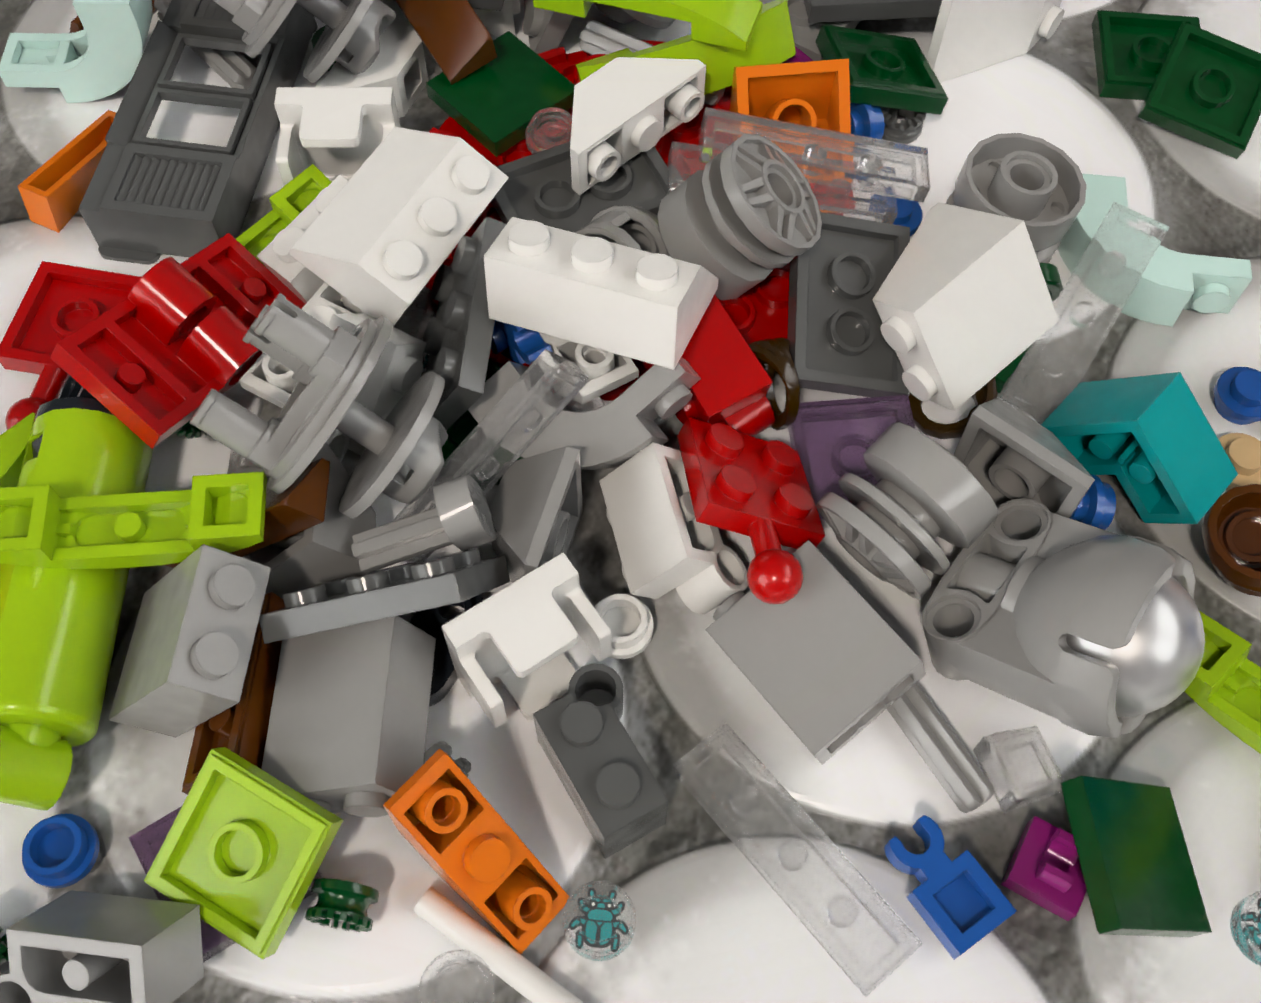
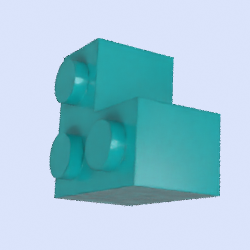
(1151, 439)

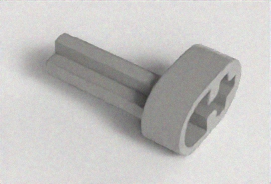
(458, 519)

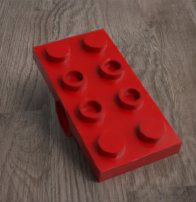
(173, 338)

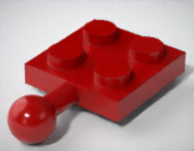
(54, 307)
(756, 492)

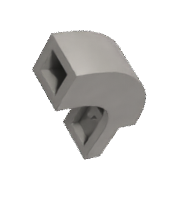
(609, 433)

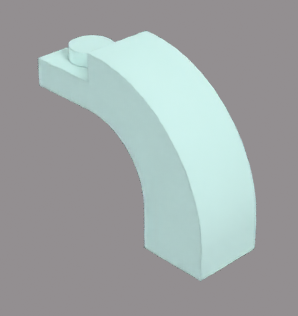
(84, 62)
(1171, 278)

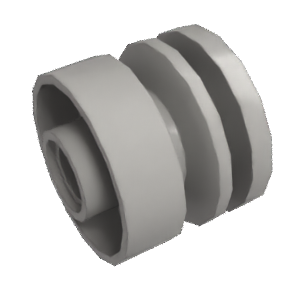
(1023, 181)
(741, 215)
(917, 497)

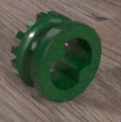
(343, 903)

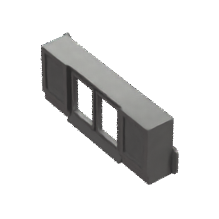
(186, 195)

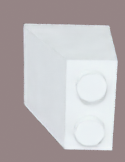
(963, 302)

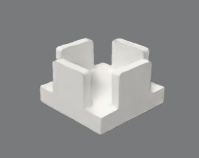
(331, 128)
(522, 640)

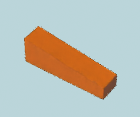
(59, 185)

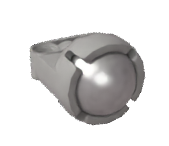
(1068, 619)

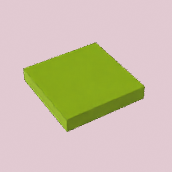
(243, 851)

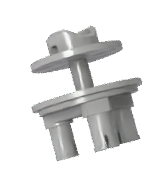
(348, 38)
(330, 371)

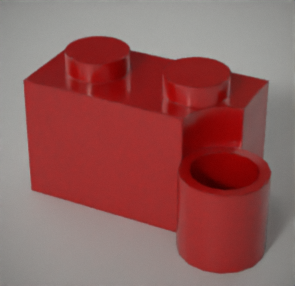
(731, 376)

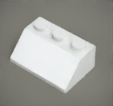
(398, 219)
(596, 291)

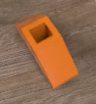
(475, 851)

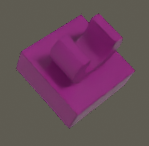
(1047, 869)

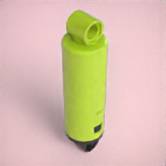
(61, 621)

